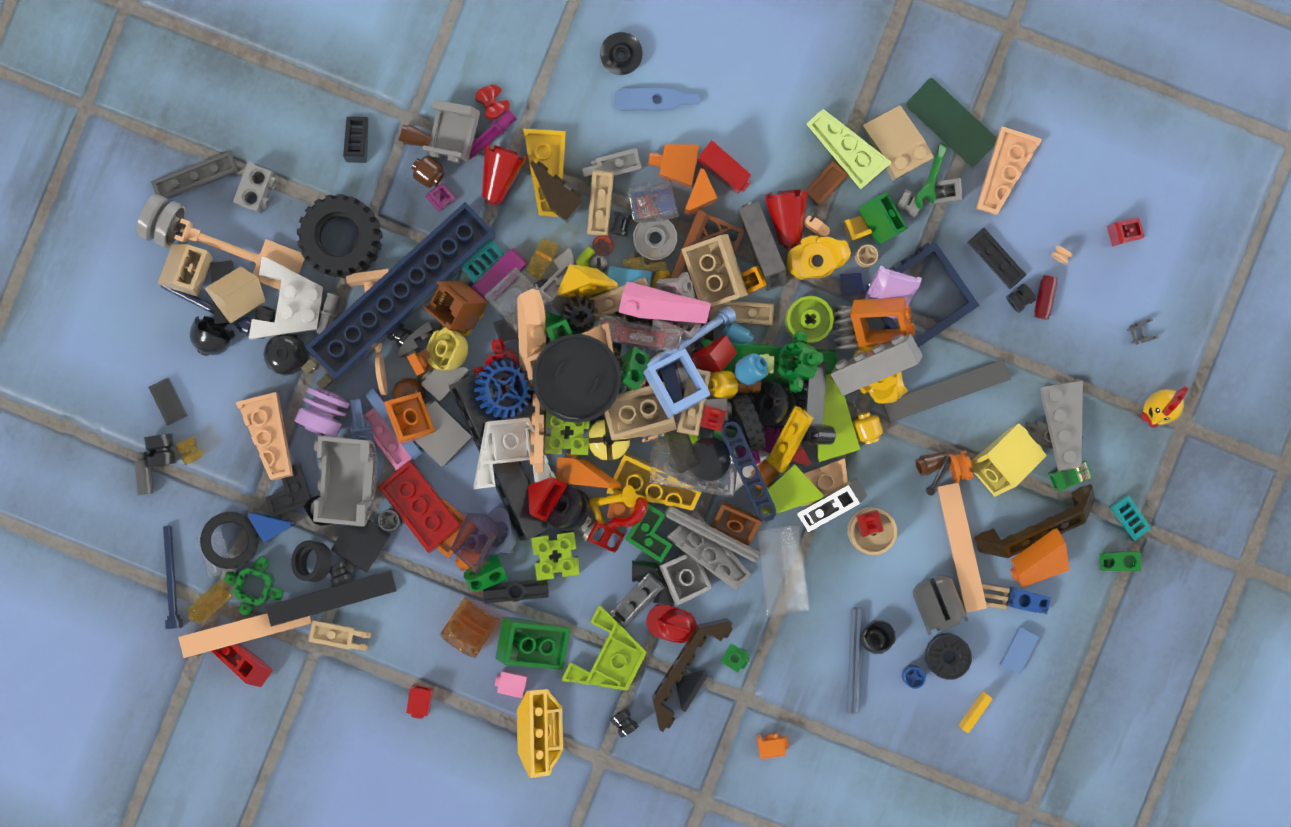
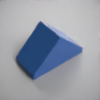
(268, 526)

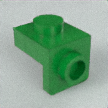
(735, 657)

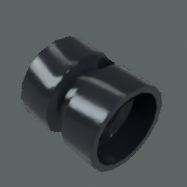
(160, 450)

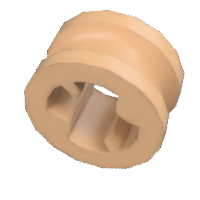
(1061, 255)

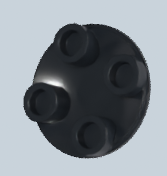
(713, 459)

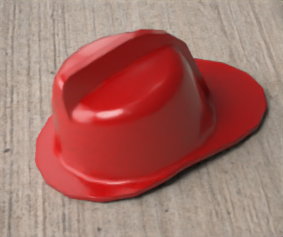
(671, 623)

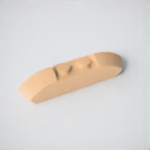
(530, 327)

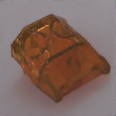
(469, 628)

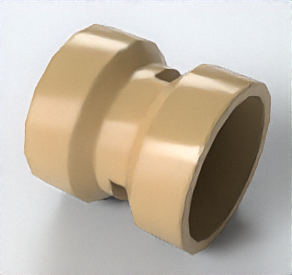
(869, 256)

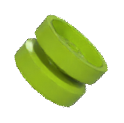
(811, 307)

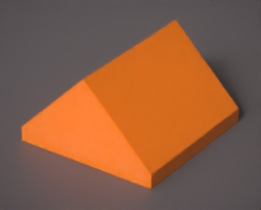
(701, 195)
(409, 418)

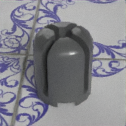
(930, 608)

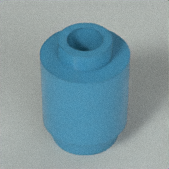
(737, 333)

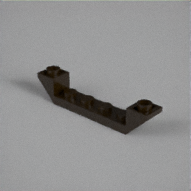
(990, 543)
(718, 629)

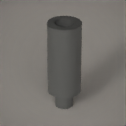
(143, 475)

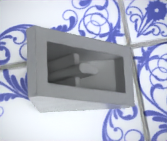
(947, 192)

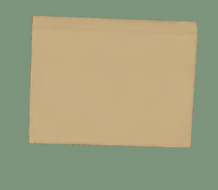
(236, 293)

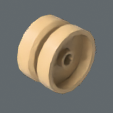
(872, 544)

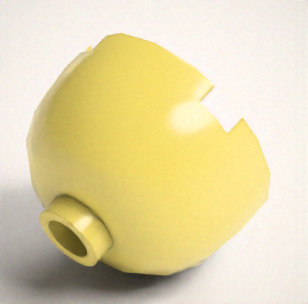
(447, 349)

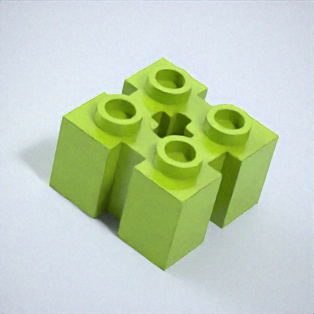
(557, 442)
(547, 566)

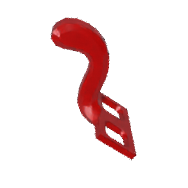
(612, 525)

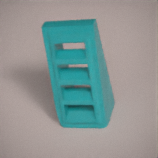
(466, 268)
(1120, 503)

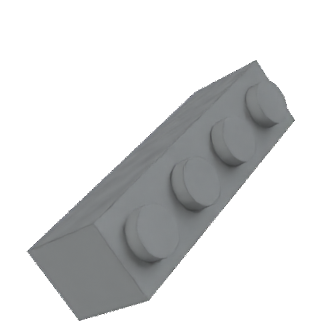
(876, 364)

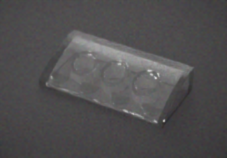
(664, 472)
(782, 570)

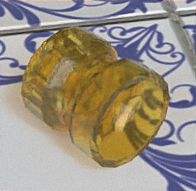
(189, 450)

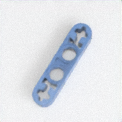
(378, 403)

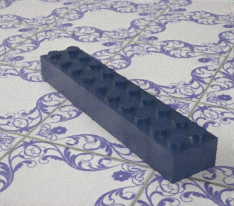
(400, 292)

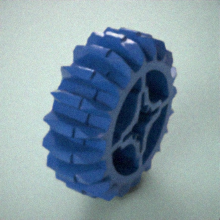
(518, 397)

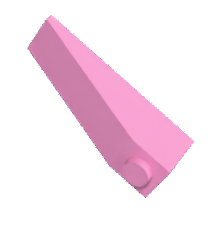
(662, 305)

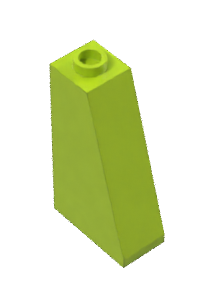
(838, 416)

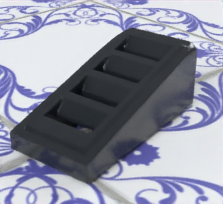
(356, 153)

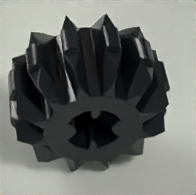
(587, 312)

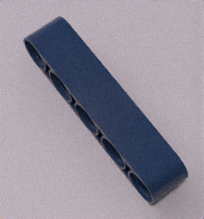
(756, 479)

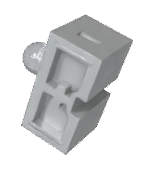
(551, 287)

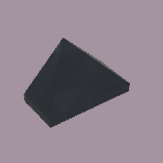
(689, 686)

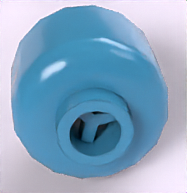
(751, 369)

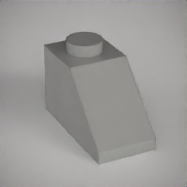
(437, 381)

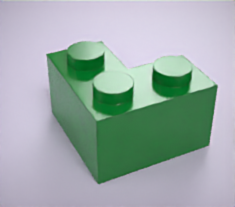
(644, 534)

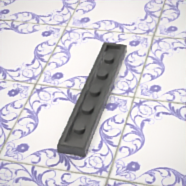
(947, 390)

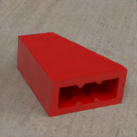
(724, 168)

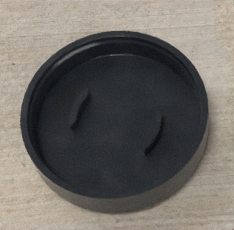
(576, 378)

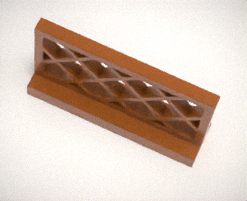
(694, 235)

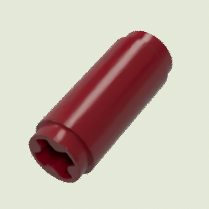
(1045, 297)

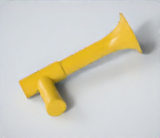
(627, 496)

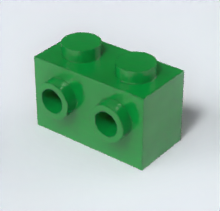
(882, 218)

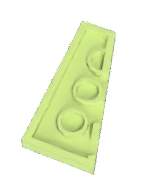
(850, 151)

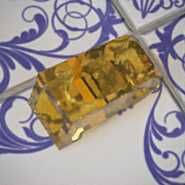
(542, 258)

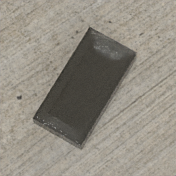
(168, 401)
(681, 450)

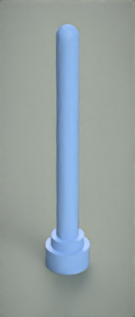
(725, 316)

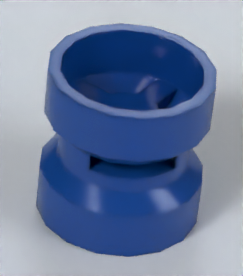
(913, 676)

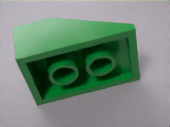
(532, 644)

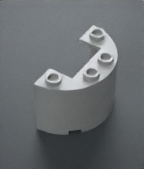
(346, 480)

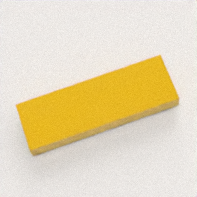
(789, 439)

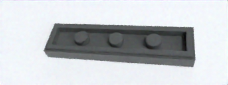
(196, 175)

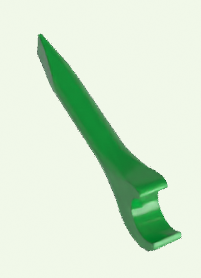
(928, 190)

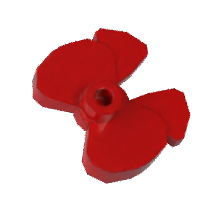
(487, 97)

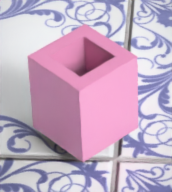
(511, 683)

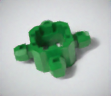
(787, 365)
(247, 606)

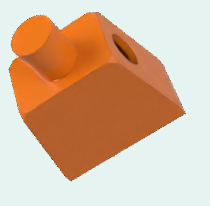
(676, 163)

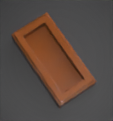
(826, 183)

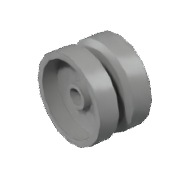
(160, 220)

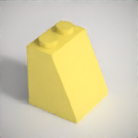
(1007, 460)

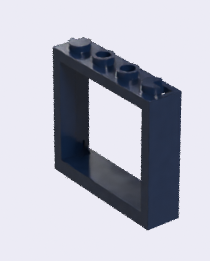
(971, 303)

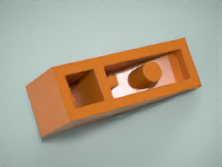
(582, 472)

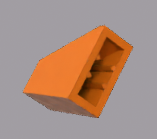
(1041, 560)

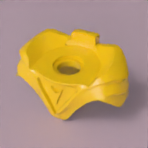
(833, 251)
(887, 389)

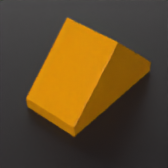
(753, 279)

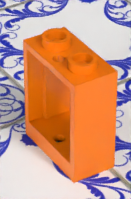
(880, 308)

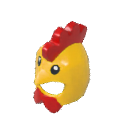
(1165, 405)

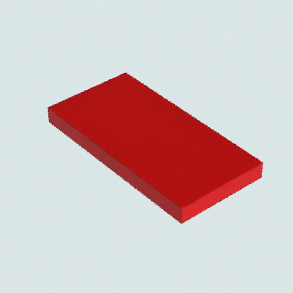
(420, 506)

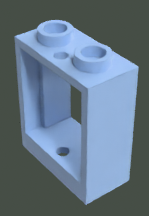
(660, 391)

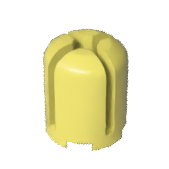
(600, 448)

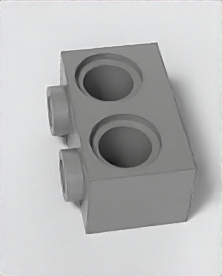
(249, 186)

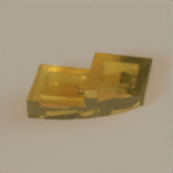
(638, 263)

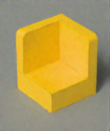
(856, 229)

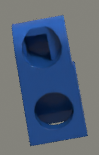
(1028, 601)

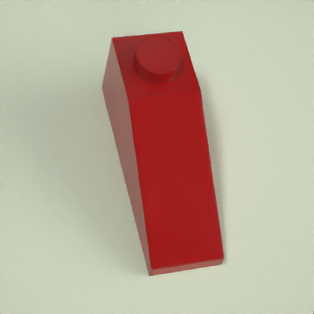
(244, 664)

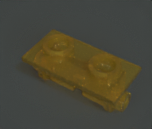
(208, 603)

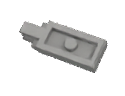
(619, 163)

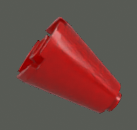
(499, 172)
(787, 215)

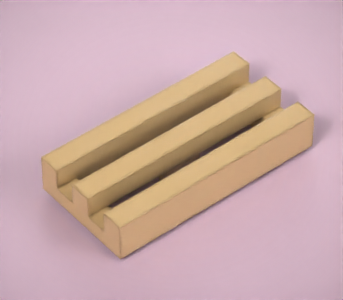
(1004, 598)

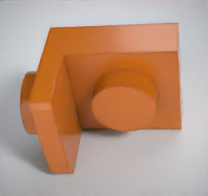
(420, 362)
(619, 509)

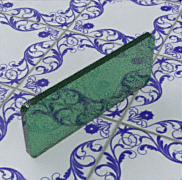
(951, 122)

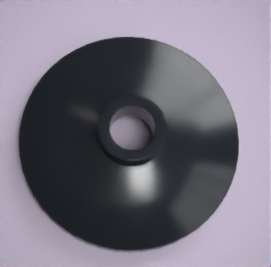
(618, 43)

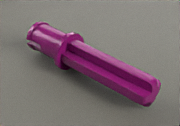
(492, 132)

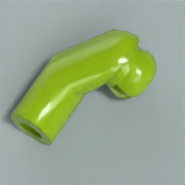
(584, 257)

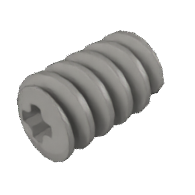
(846, 329)

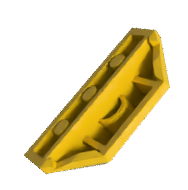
(539, 732)

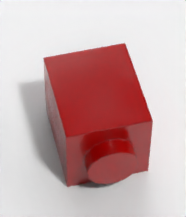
(419, 701)

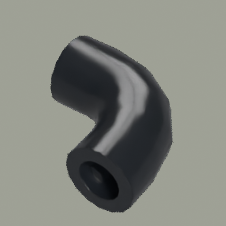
(641, 568)

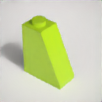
(791, 491)

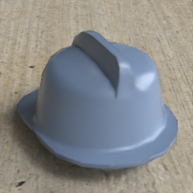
(506, 534)

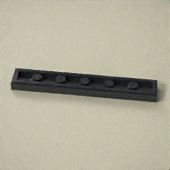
(330, 598)

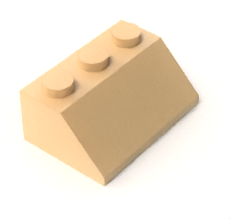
(714, 271)

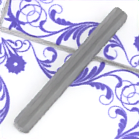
(712, 534)

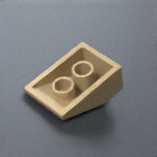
(898, 141)
(638, 415)

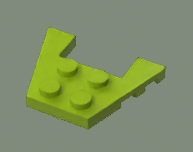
(616, 661)

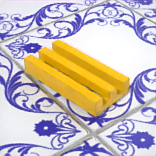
(975, 712)

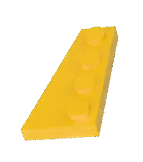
(549, 149)

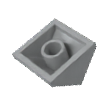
(685, 578)

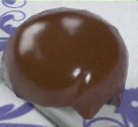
(407, 387)

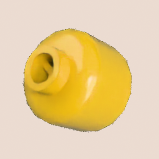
(723, 385)
(867, 428)

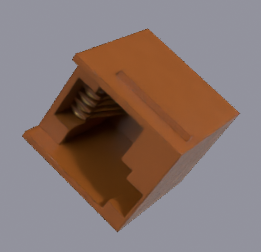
(456, 305)

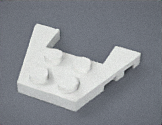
(297, 303)
(504, 443)

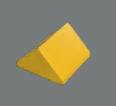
(584, 282)

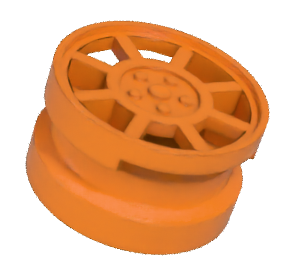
(960, 467)

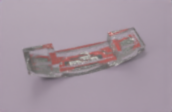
(642, 335)

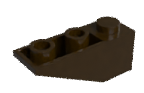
(559, 198)

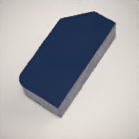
(673, 382)

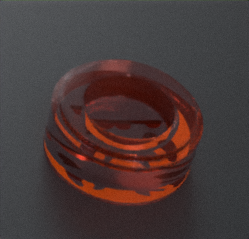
(603, 245)

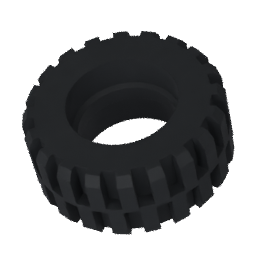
(317, 218)

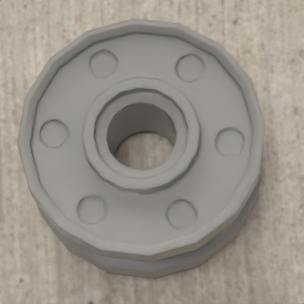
(658, 251)

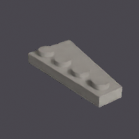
(1064, 419)
(710, 554)

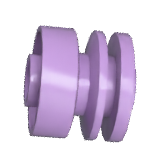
(322, 412)

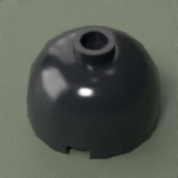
(210, 338)
(285, 354)

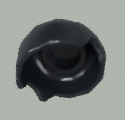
(878, 637)

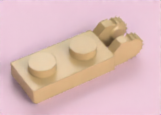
(337, 635)

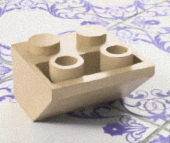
(185, 269)

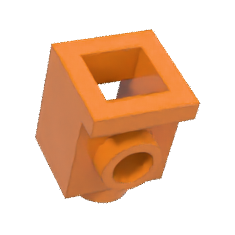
(772, 745)

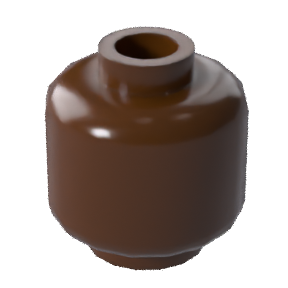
(427, 171)

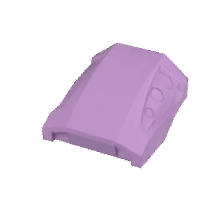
(892, 285)

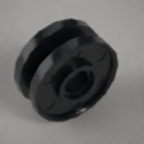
(774, 404)
(570, 510)
(957, 665)

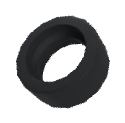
(323, 561)

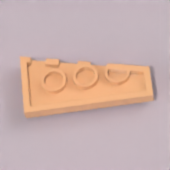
(1006, 165)

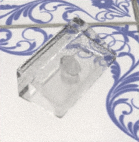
(219, 547)

